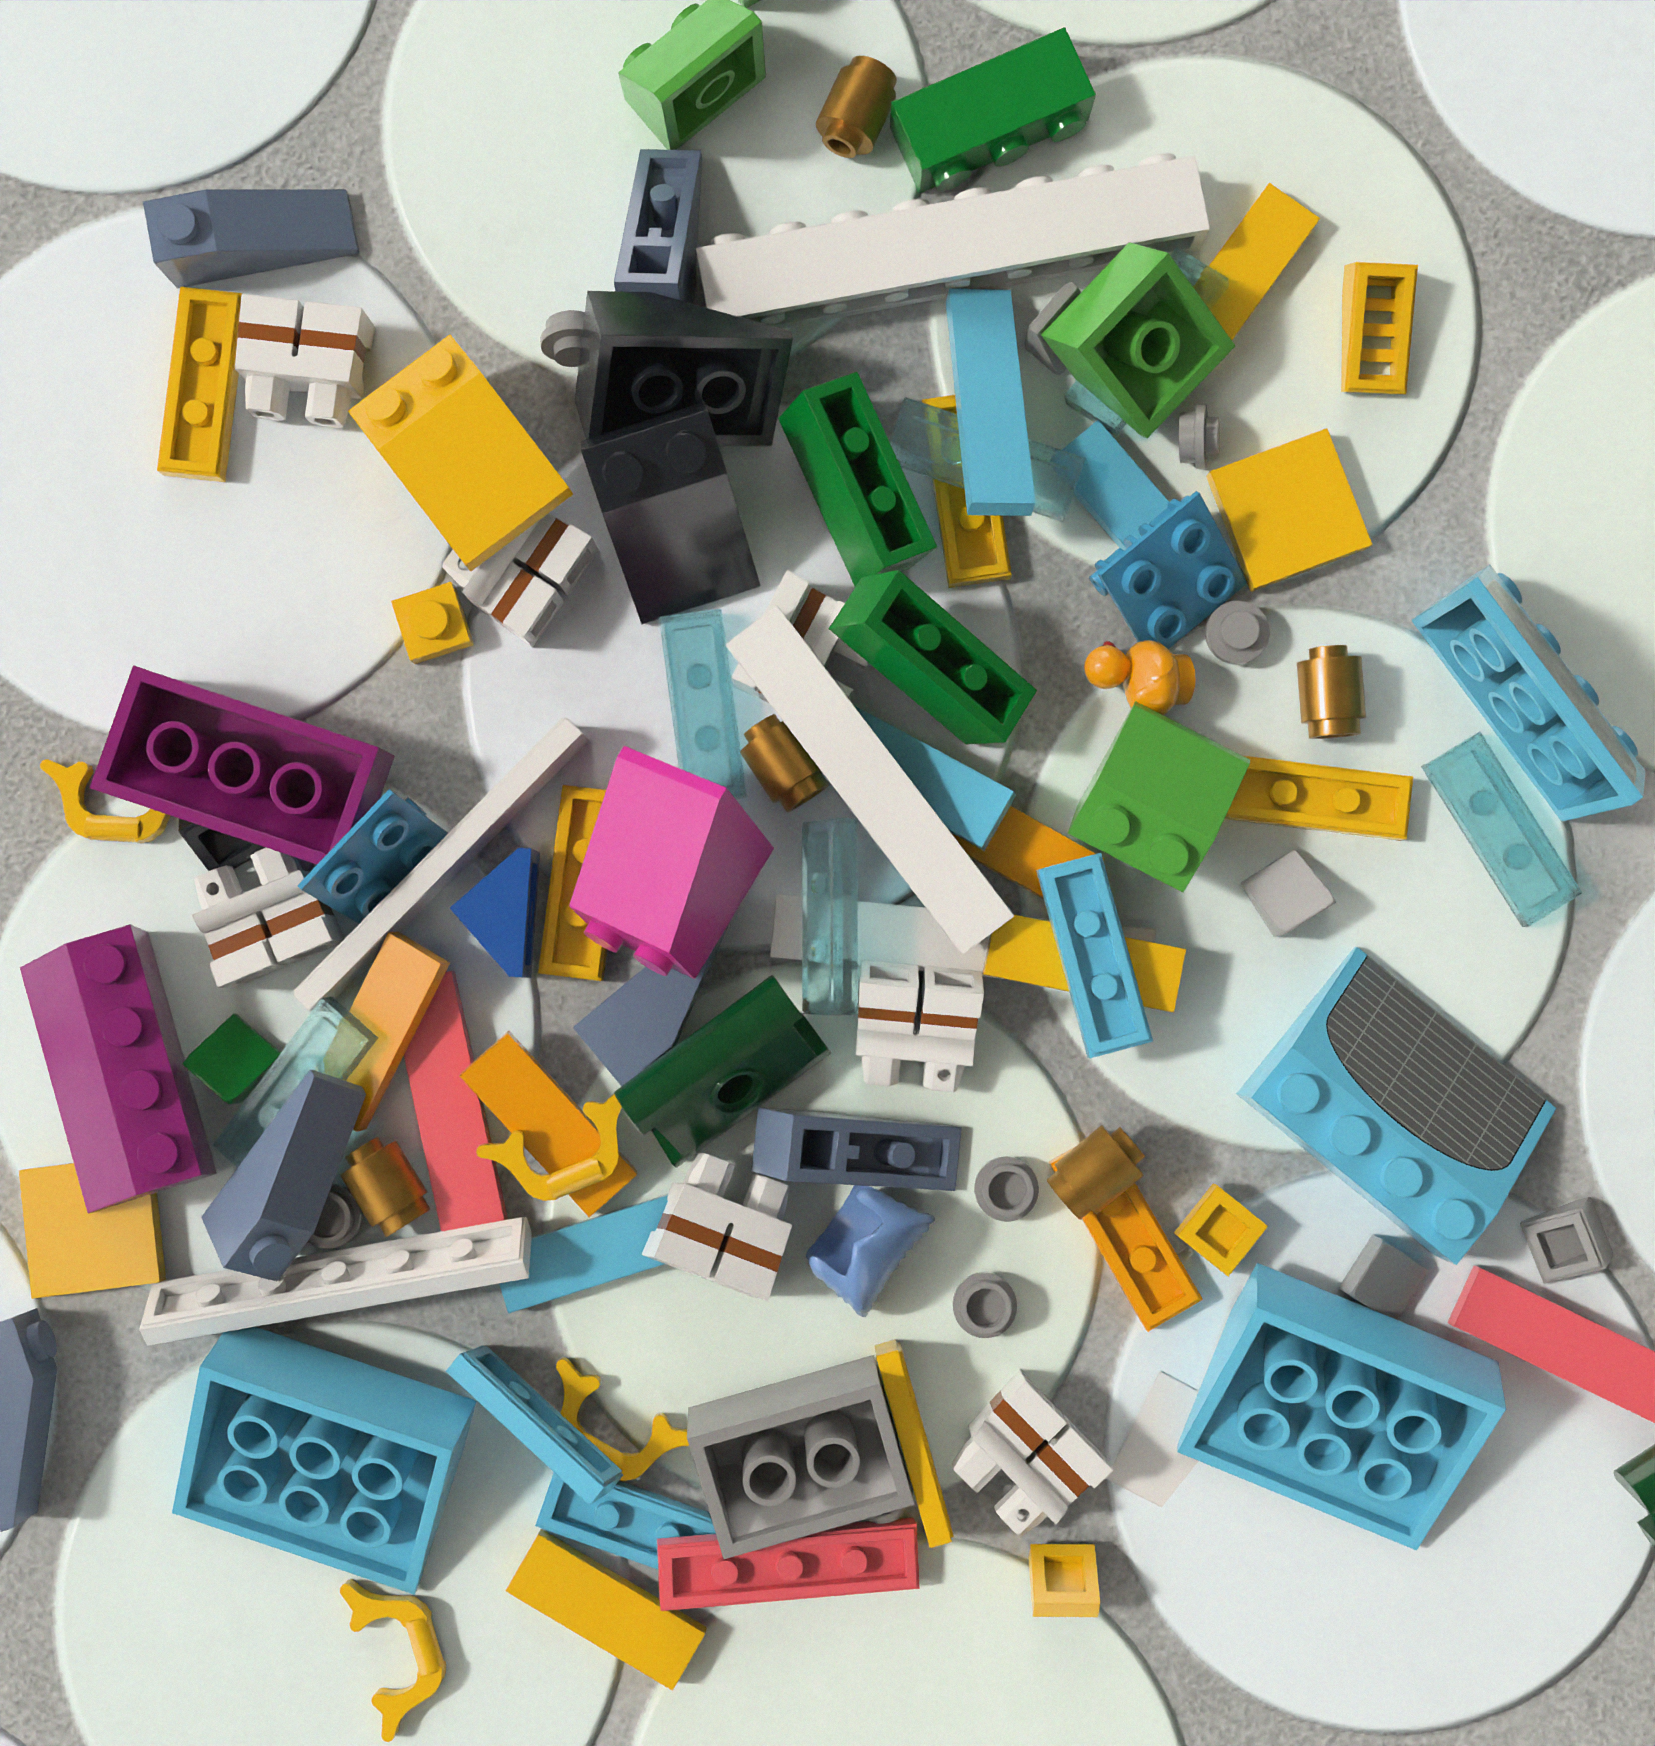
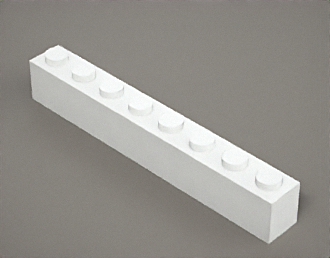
(962, 243)

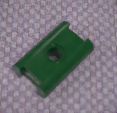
(722, 1071)

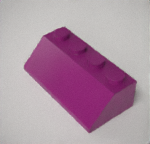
(237, 767)
(117, 1067)

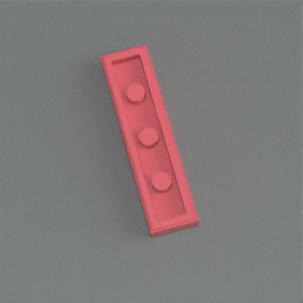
(452, 1115)
(1557, 1341)
(824, 1564)

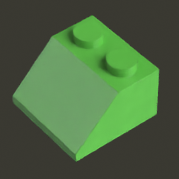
(695, 70)
(1139, 337)
(1159, 797)

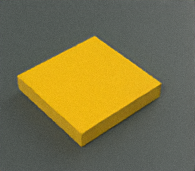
(1288, 510)
(85, 1250)

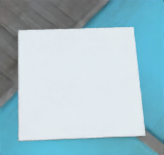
(1149, 1455)

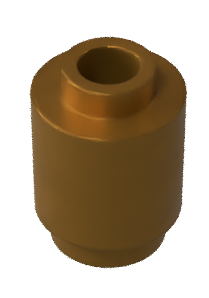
(857, 107)
(1331, 692)
(782, 764)
(1097, 1171)
(385, 1185)

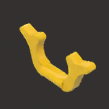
(72, 786)
(569, 1179)
(633, 1465)
(417, 1619)

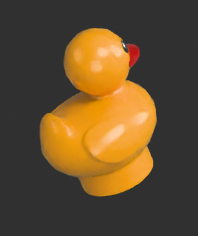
(1147, 672)

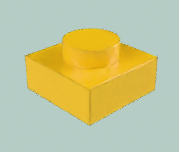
(432, 623)
(1220, 1229)
(1064, 1580)

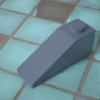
(662, 225)
(247, 231)
(642, 1019)
(855, 1150)
(285, 1178)
(25, 1412)

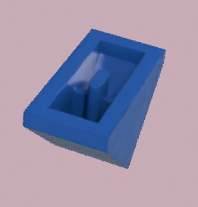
(503, 911)

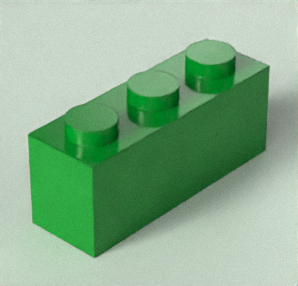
(992, 112)
(856, 478)
(933, 658)

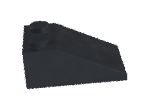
(666, 354)
(670, 512)

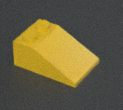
(460, 452)

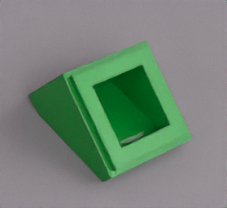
(232, 1060)

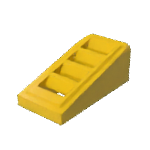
(1356, 278)

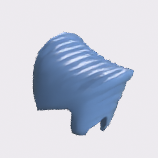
(865, 1245)

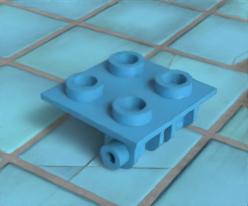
(1170, 573)
(373, 857)

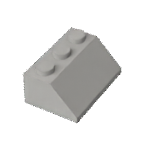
(798, 1457)

